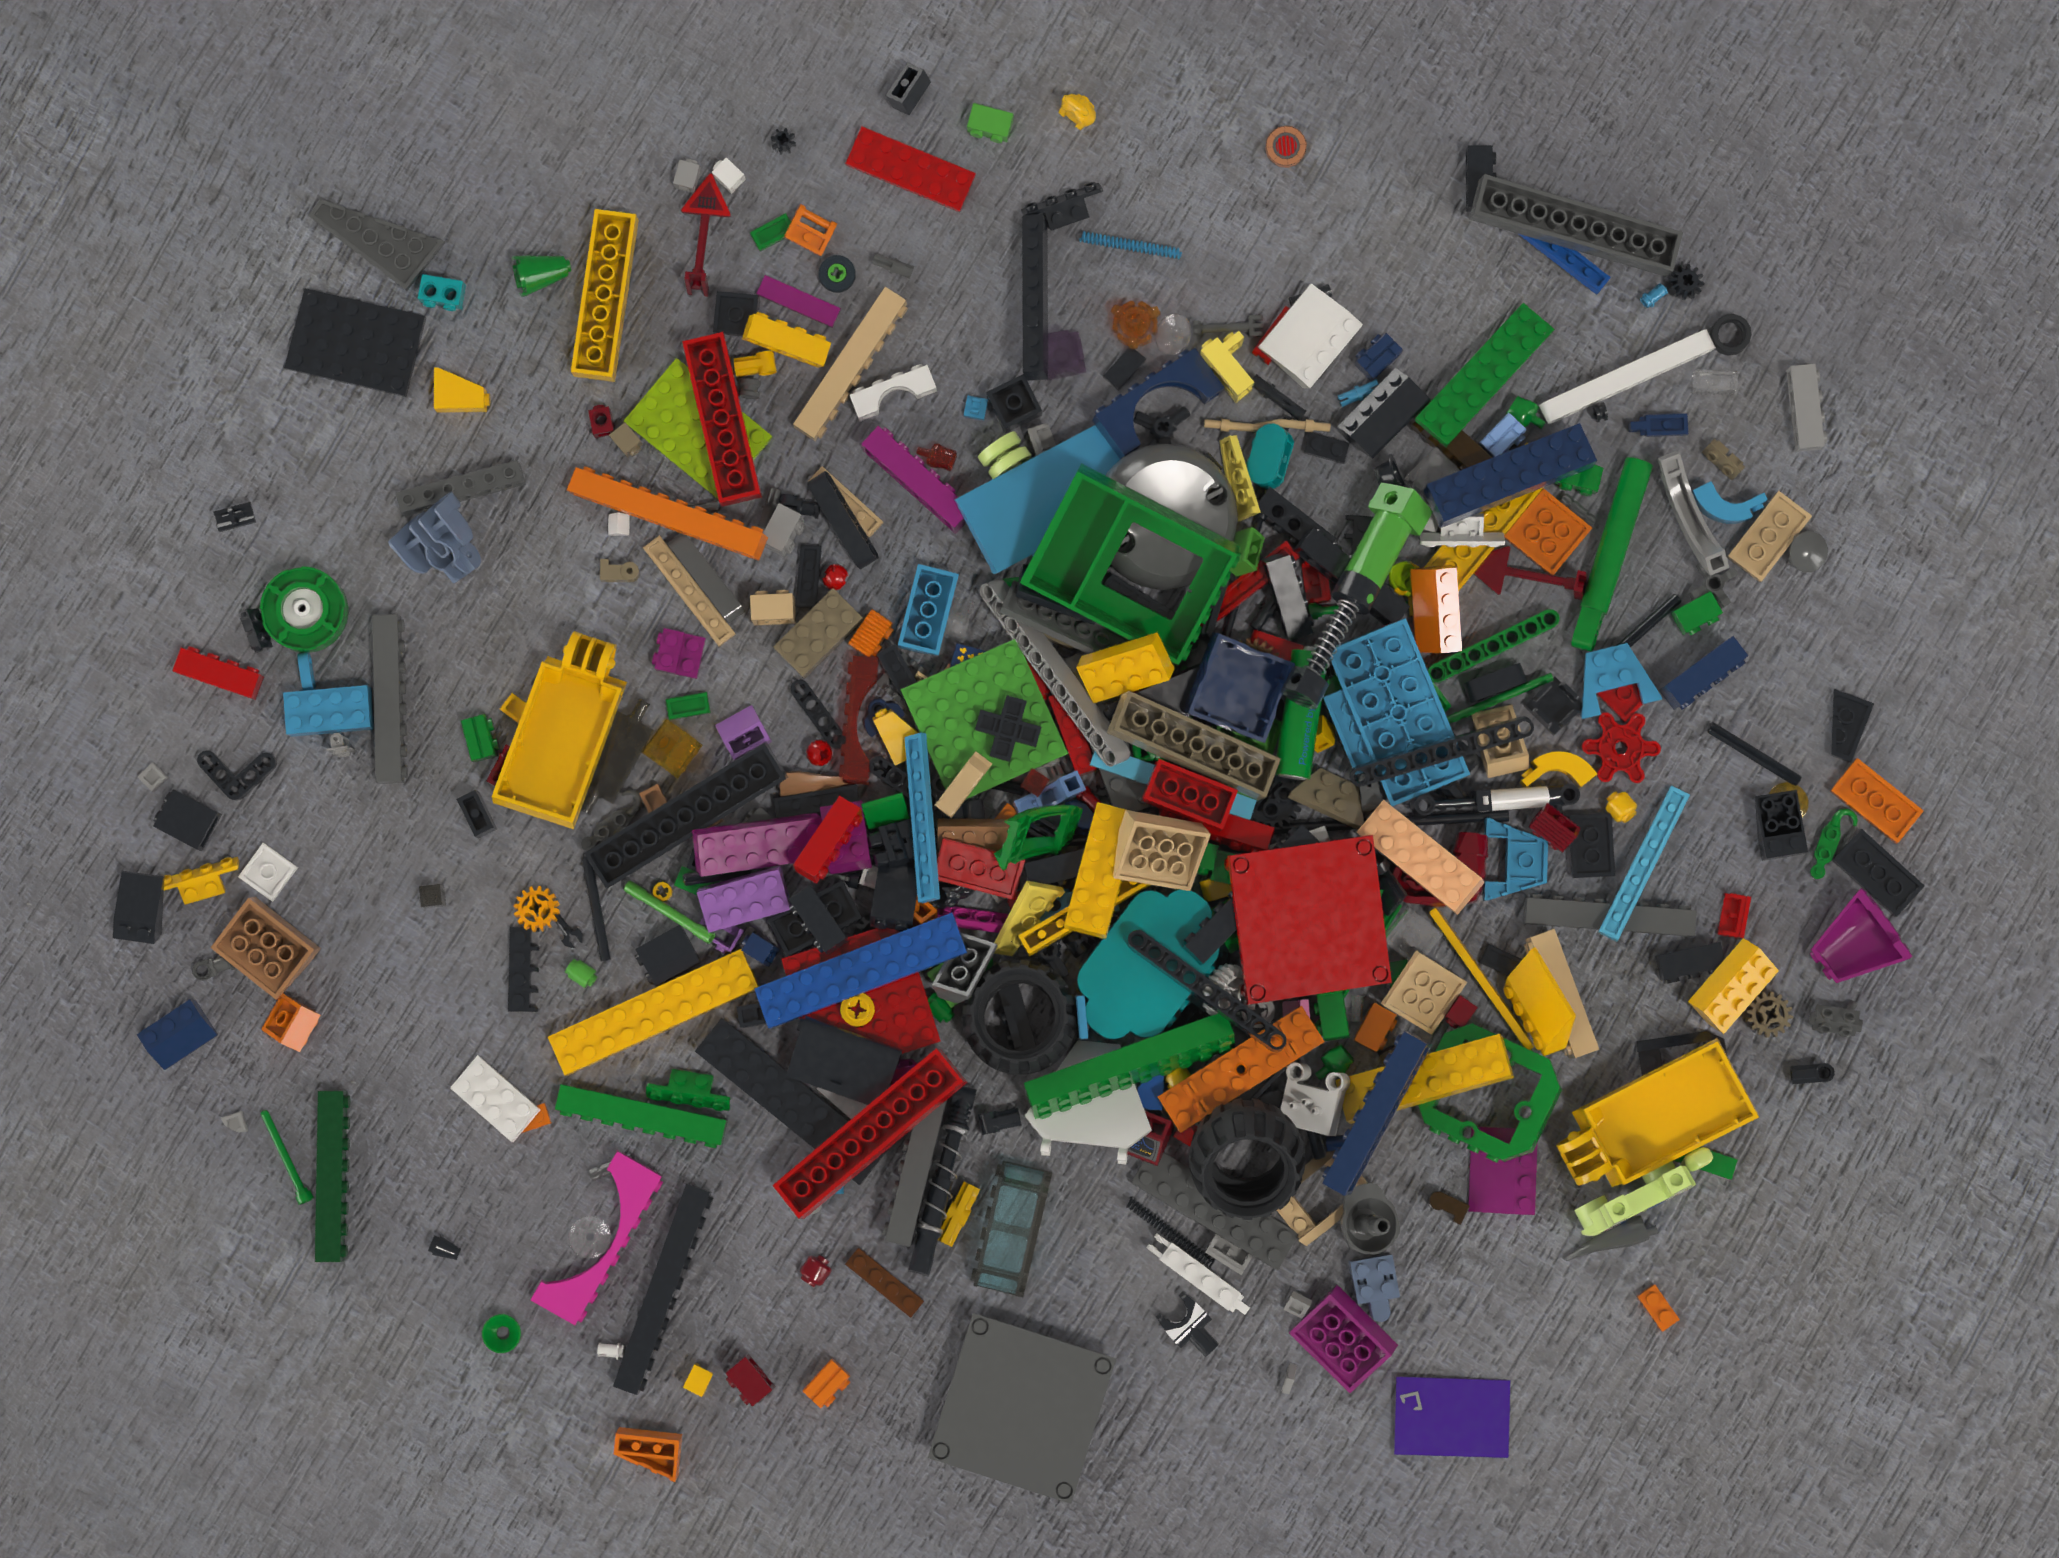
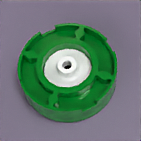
(284, 605)

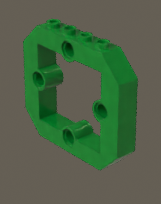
(1529, 1128)

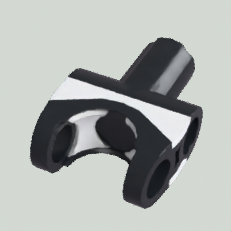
(1190, 1327)

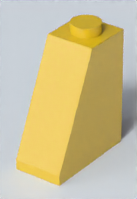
(458, 394)
(893, 732)

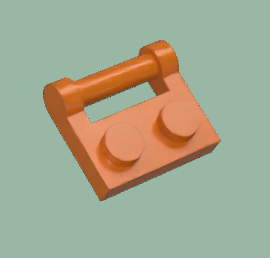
(807, 236)

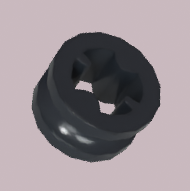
(1600, 412)

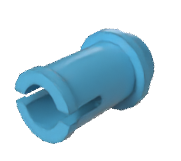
(1648, 299)

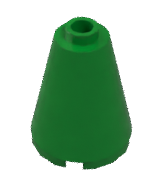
(538, 271)

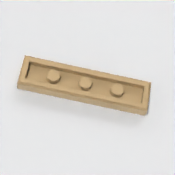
(866, 518)

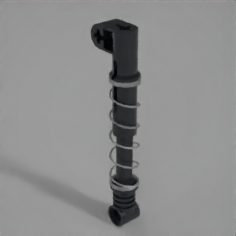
(940, 1186)

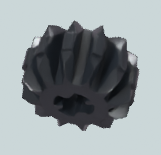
(1693, 285)

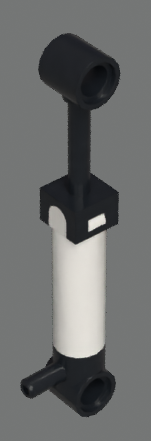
(1503, 799)

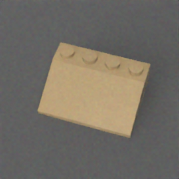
(1159, 850)

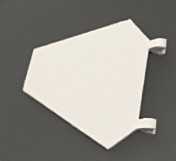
(1104, 1121)

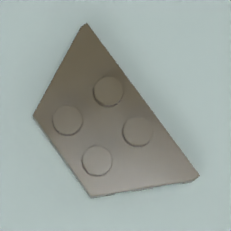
(1331, 797)

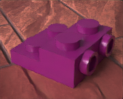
(679, 653)

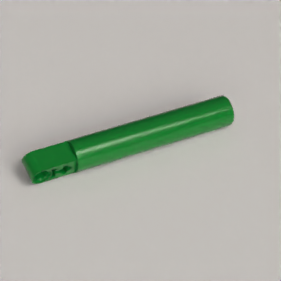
(1611, 551)

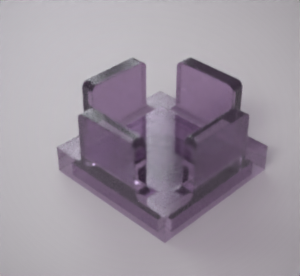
(1065, 355)

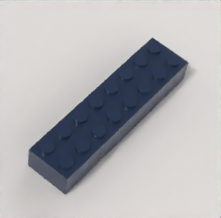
(1510, 475)
(1376, 1114)

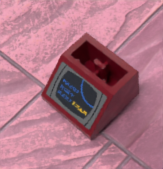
(1153, 1145)

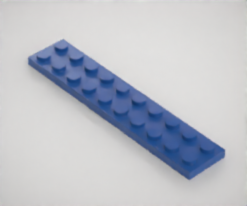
(860, 970)

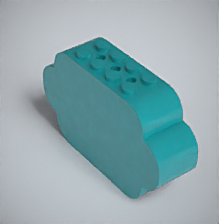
(1126, 989)

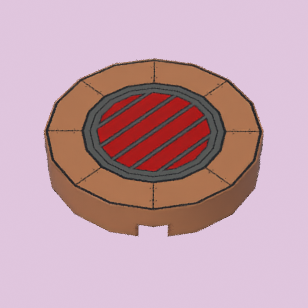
(1286, 146)

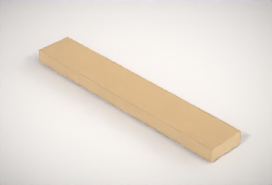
(689, 591)

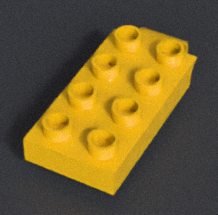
(561, 733)
(1657, 1118)

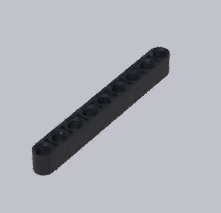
(1452, 751)
(1202, 981)

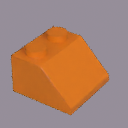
(290, 1022)

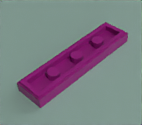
(798, 301)

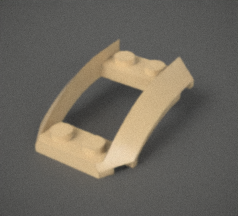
(1299, 1219)

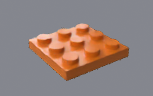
(1547, 532)

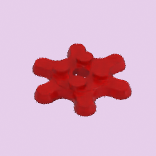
(1631, 737)

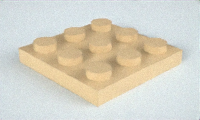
(1424, 992)

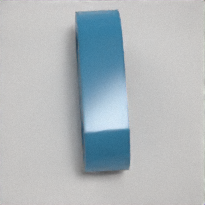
(306, 671)

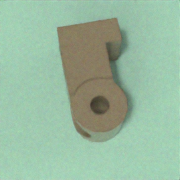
(618, 573)

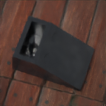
(1780, 825)

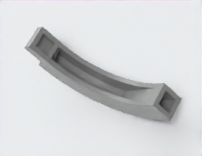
(1688, 515)

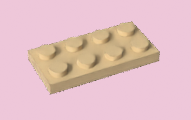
(1769, 536)

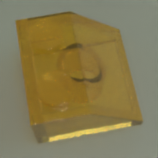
(672, 748)

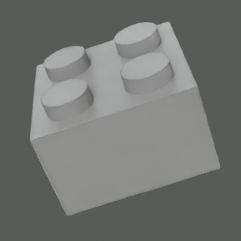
(783, 529)

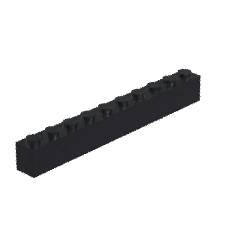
(662, 1289)

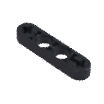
(818, 714)

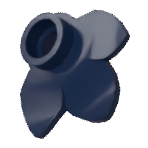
(869, 723)

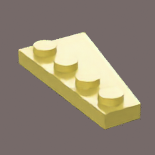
(1238, 477)

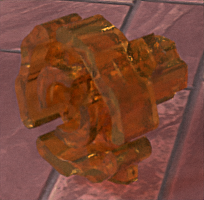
(1144, 314)

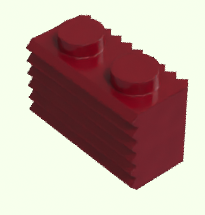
(1554, 828)

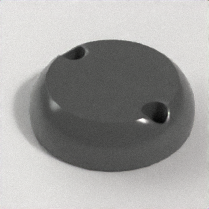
(1180, 482)

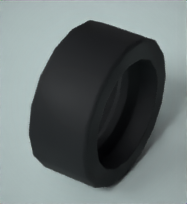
(1742, 323)

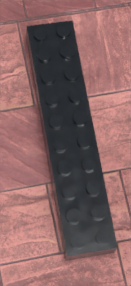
(689, 811)
(771, 1088)

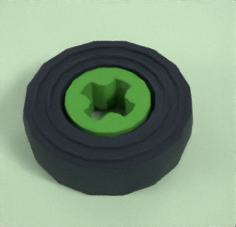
(846, 279)

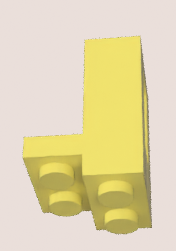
(1225, 366)

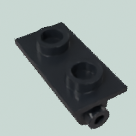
(259, 638)
(1190, 1014)

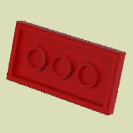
(977, 869)

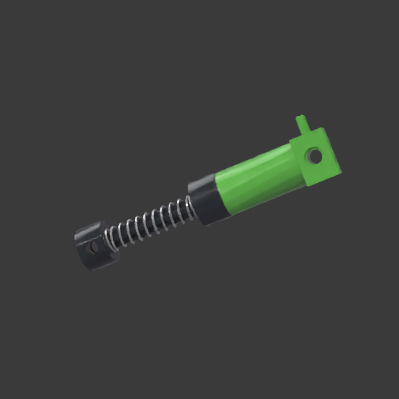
(1396, 515)

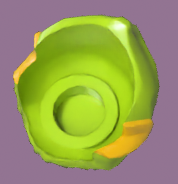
(1400, 577)

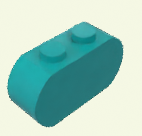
(1270, 456)

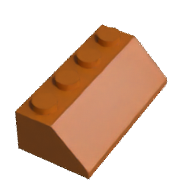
(1436, 609)

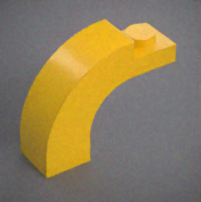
(1567, 763)

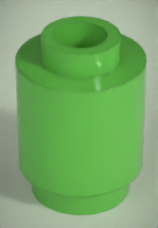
(581, 973)

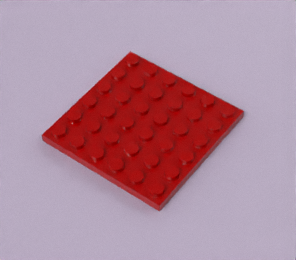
(900, 1007)

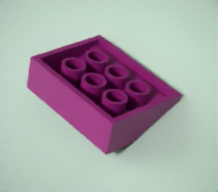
(1502, 1186)
(1343, 1339)

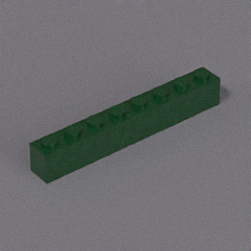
(331, 1176)

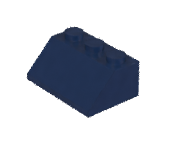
(177, 1034)

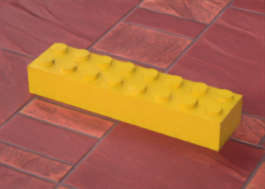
(604, 295)
(1440, 1074)

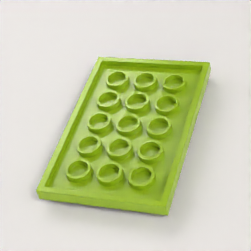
(672, 425)

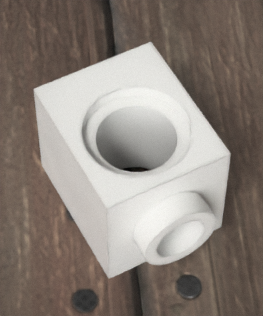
(728, 175)

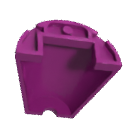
(1859, 941)

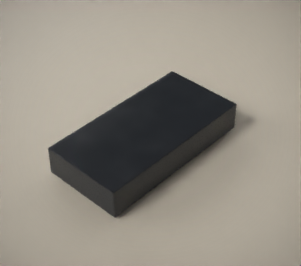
(1124, 368)
(1499, 960)

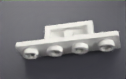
(1464, 532)

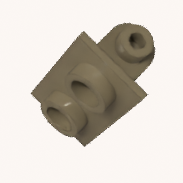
(1730, 466)

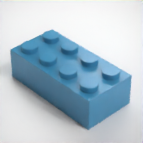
(328, 711)

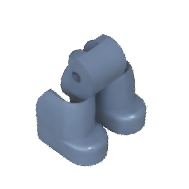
(438, 540)

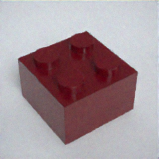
(749, 1380)

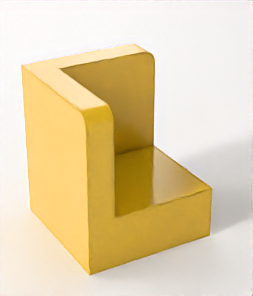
(1325, 734)
(698, 1380)

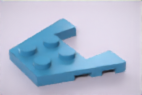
(1610, 670)
(1524, 860)

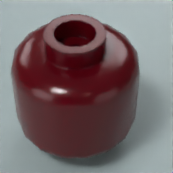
(815, 1270)

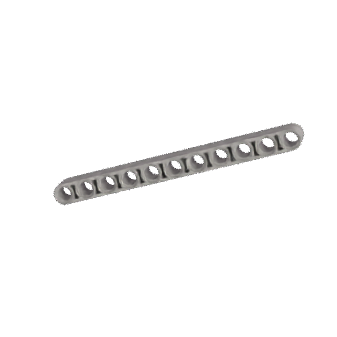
(1058, 678)

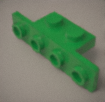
(689, 1089)

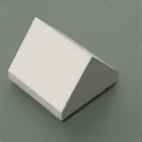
(618, 524)

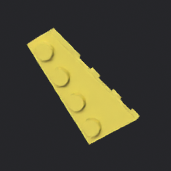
(1026, 913)

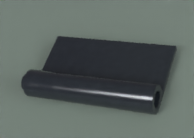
(842, 1061)

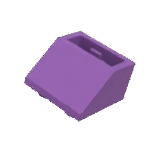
(742, 732)

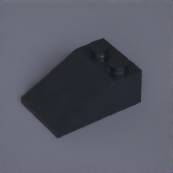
(139, 908)

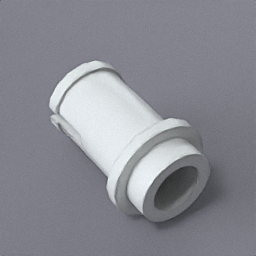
(611, 1350)

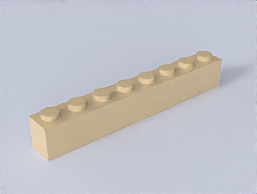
(850, 363)

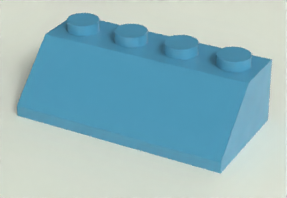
(928, 610)

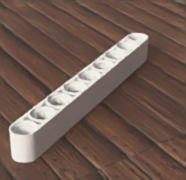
(1627, 376)

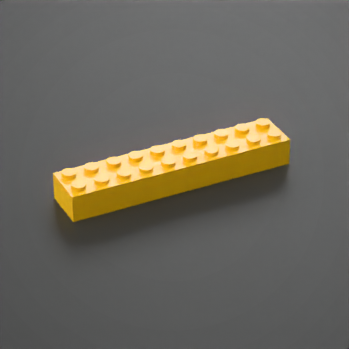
(653, 1012)

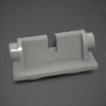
(340, 745)

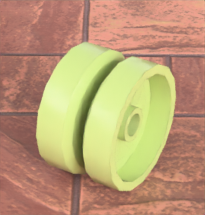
(1004, 455)

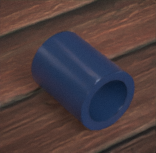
(1334, 1142)

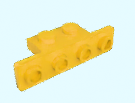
(202, 881)

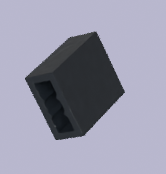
(186, 819)
(667, 956)

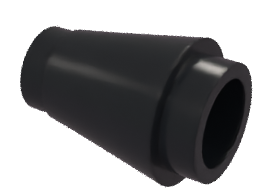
(443, 1248)

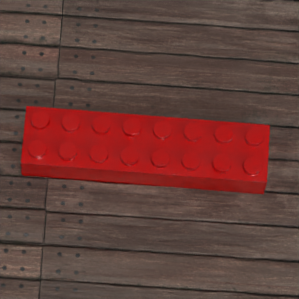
(722, 419)

